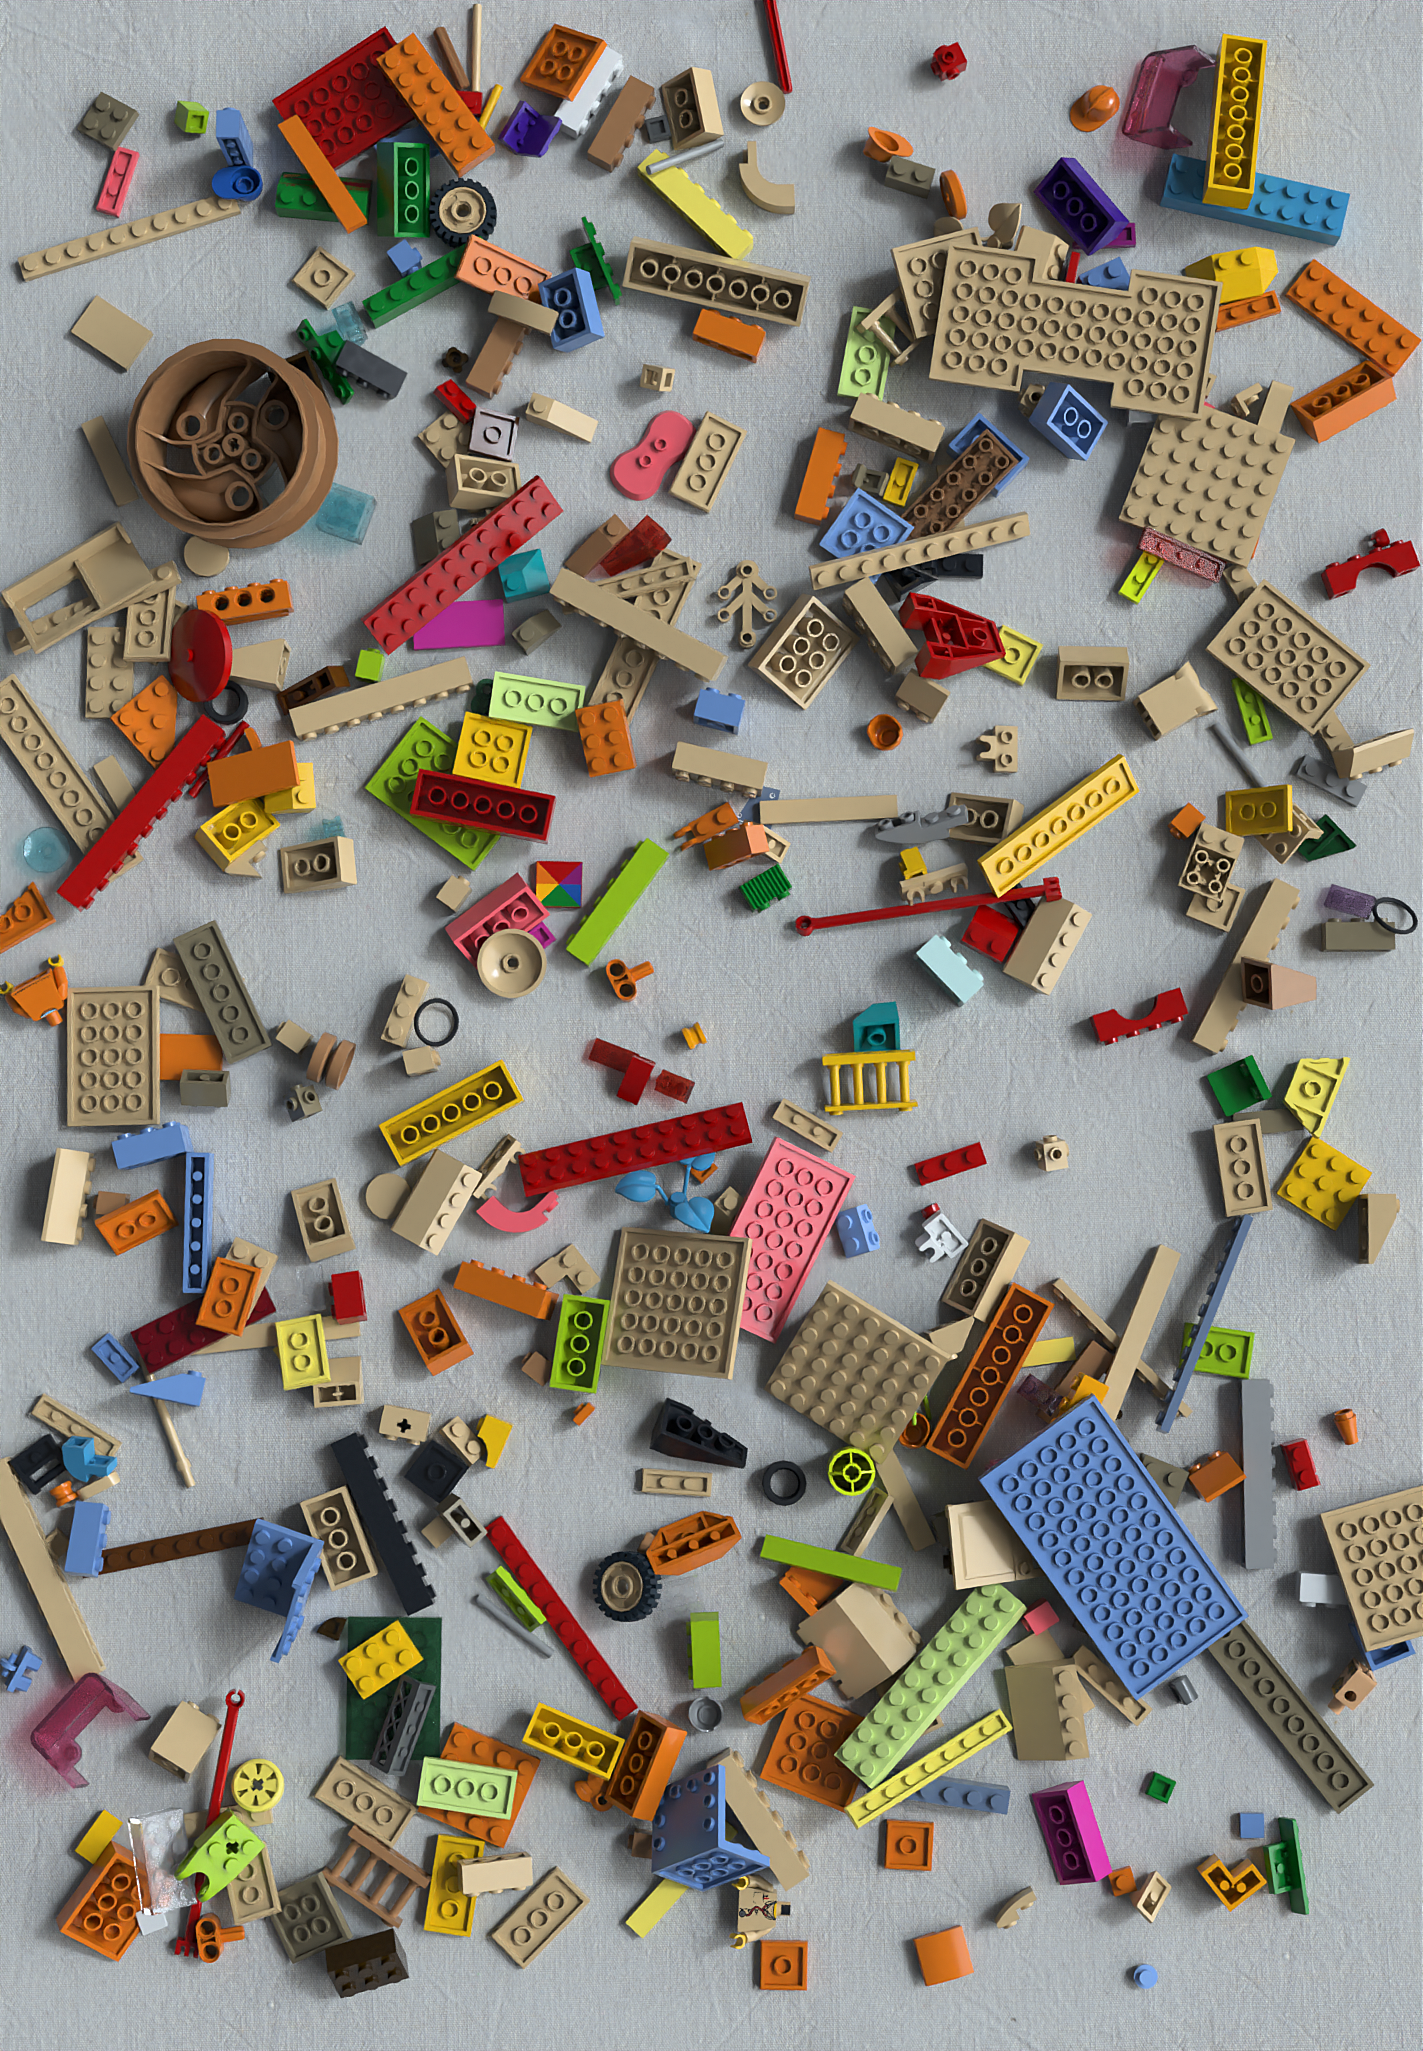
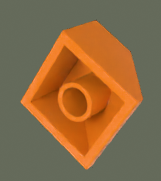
(1214, 1476)

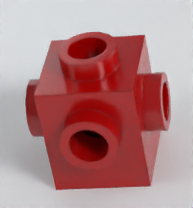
(948, 61)

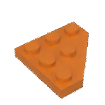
(150, 721)

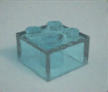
(346, 513)

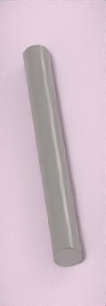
(684, 156)
(1238, 754)
(514, 1625)

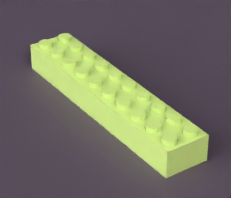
(930, 1683)

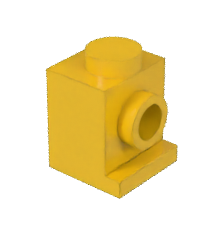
(912, 863)

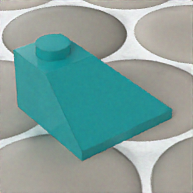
(524, 576)
(877, 1028)

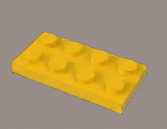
(447, 1907)

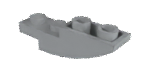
(913, 829)

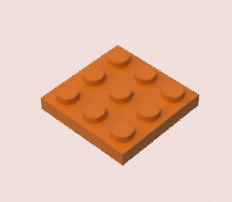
(563, 62)

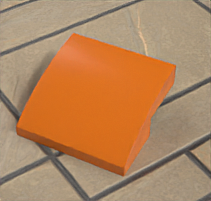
(943, 1955)

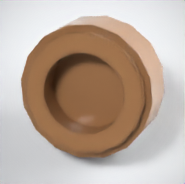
(645, 1543)

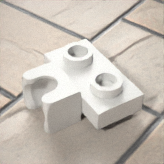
(940, 1237)

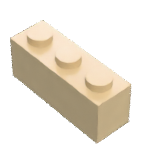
(403, 1012)
(494, 1873)

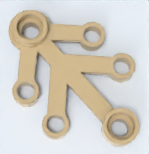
(747, 599)

